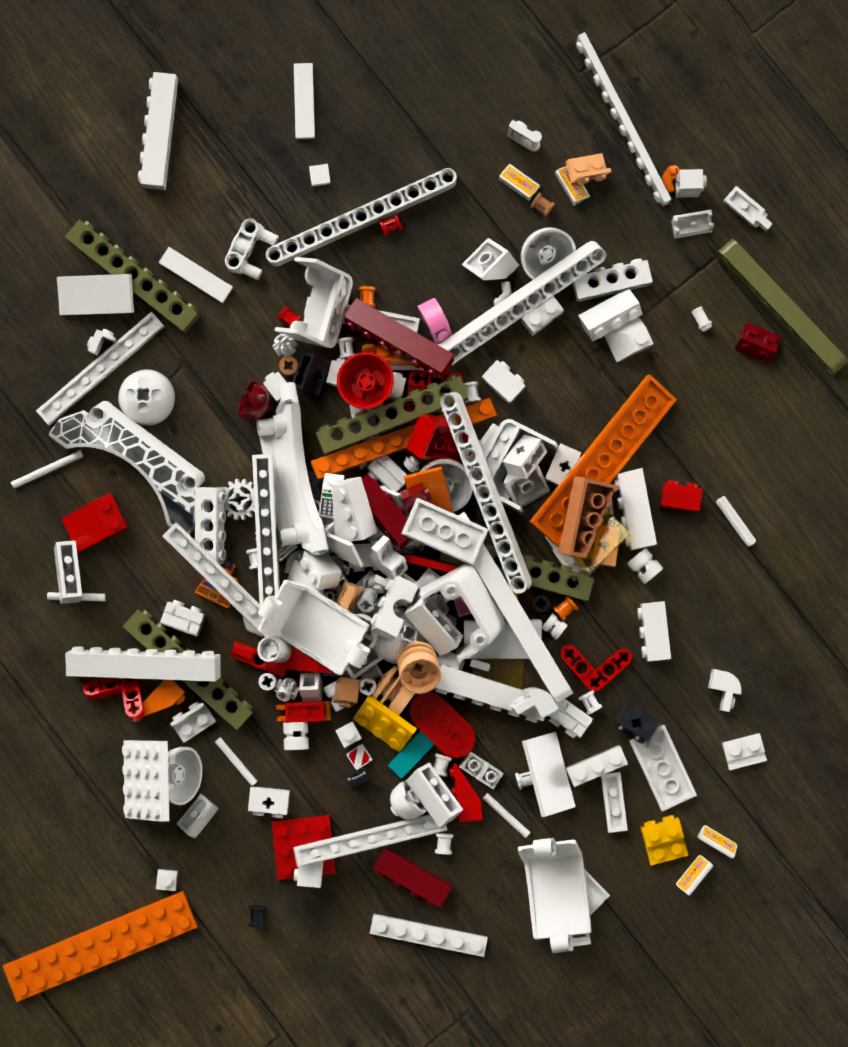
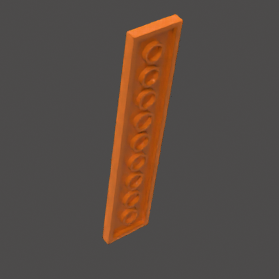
(607, 452)
(100, 946)

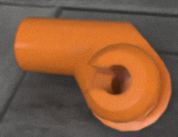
(668, 177)

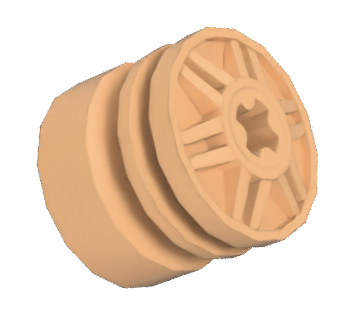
(418, 667)
(393, 690)

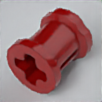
(397, 225)
(288, 316)

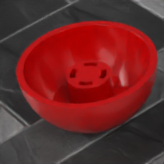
(361, 372)

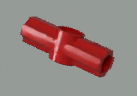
(246, 654)

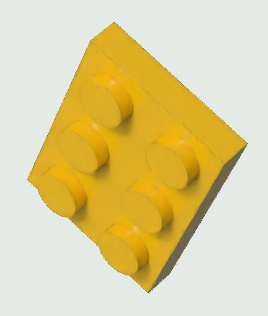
(384, 723)

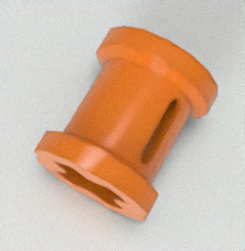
(367, 295)
(565, 608)

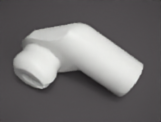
(506, 292)

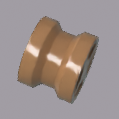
(290, 368)

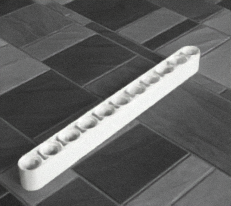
(368, 210)
(522, 300)
(486, 482)
(521, 624)

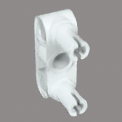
(243, 246)

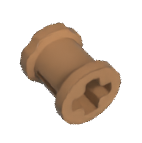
(542, 205)

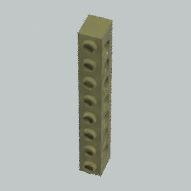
(77, 237)
(385, 424)
(580, 590)
(237, 718)

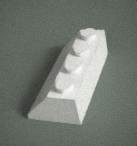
(635, 509)

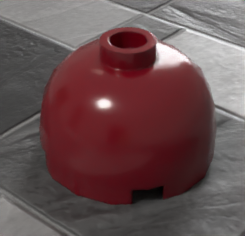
(255, 402)

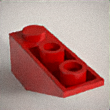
(465, 796)

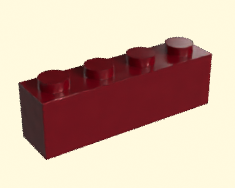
(386, 514)
(410, 875)

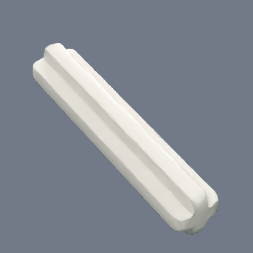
(736, 521)

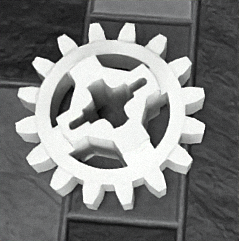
(241, 507)

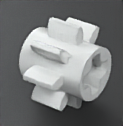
(284, 345)
(286, 689)

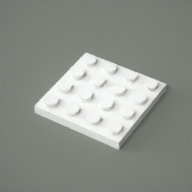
(146, 780)

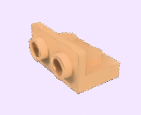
(587, 168)
(349, 596)

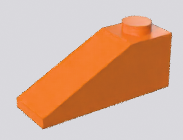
(163, 697)

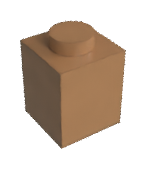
(346, 692)

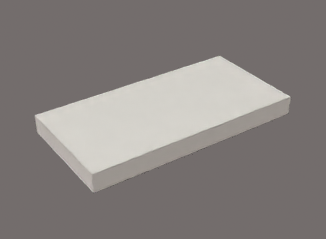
(95, 294)
(444, 531)
(503, 646)
(664, 770)
(548, 774)

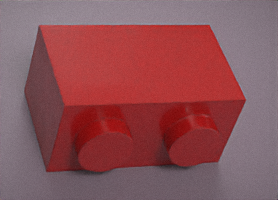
(681, 497)

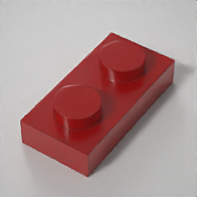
(304, 712)

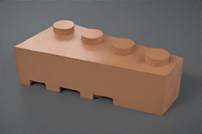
(584, 515)

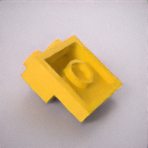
(664, 840)

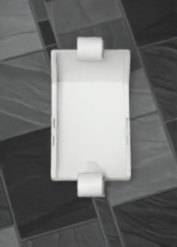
(315, 626)
(556, 891)

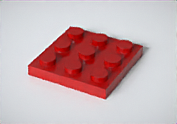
(295, 833)

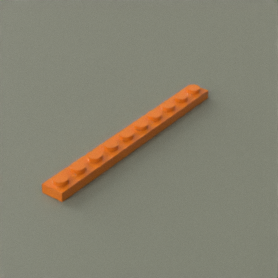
(388, 443)

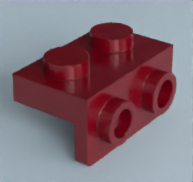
(758, 343)

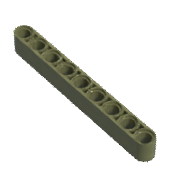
(782, 307)

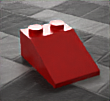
(434, 439)
(95, 522)
(303, 662)

